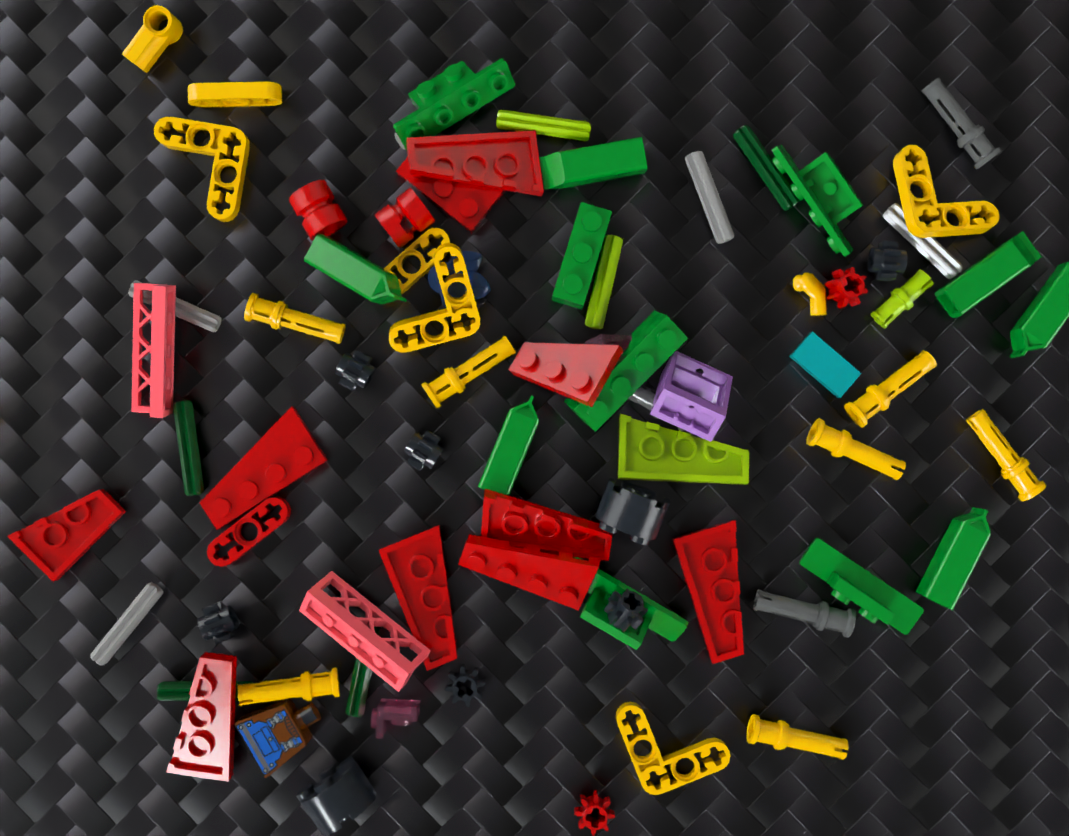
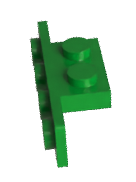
(452, 98)
(824, 191)
(860, 586)
(656, 618)

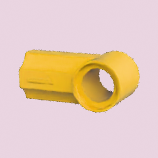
(151, 43)

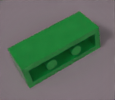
(581, 255)

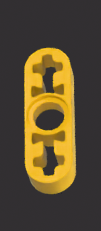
(234, 94)
(422, 241)

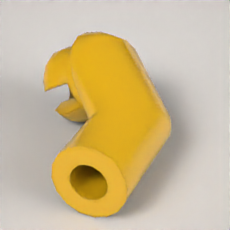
(815, 290)

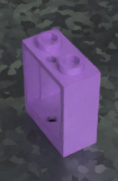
(687, 409)

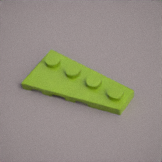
(676, 456)

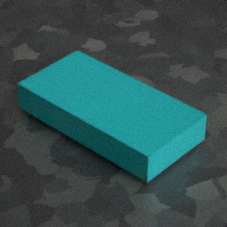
(825, 364)

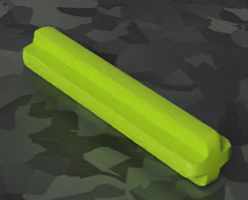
(543, 125)
(603, 282)

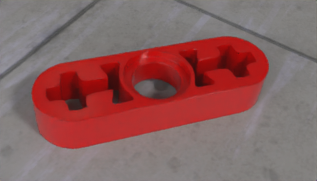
(225, 538)

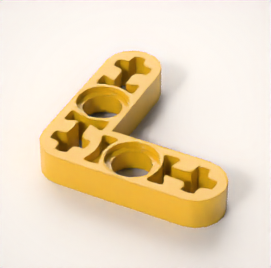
(216, 147)
(929, 208)
(454, 308)
(654, 760)

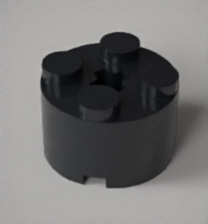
(631, 511)
(339, 795)

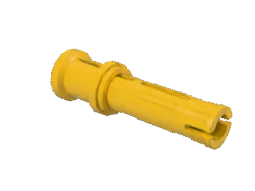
(280, 316)
(501, 349)
(879, 396)
(841, 444)
(1013, 466)
(306, 686)
(783, 736)

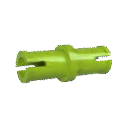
(902, 298)

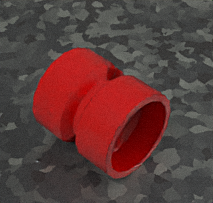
(316, 206)
(407, 206)

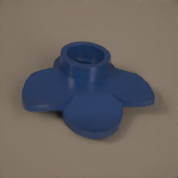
(457, 289)

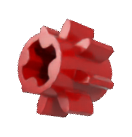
(855, 287)
(602, 816)

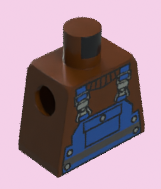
(277, 732)

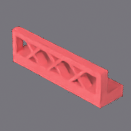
(161, 349)
(358, 633)

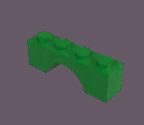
(648, 349)

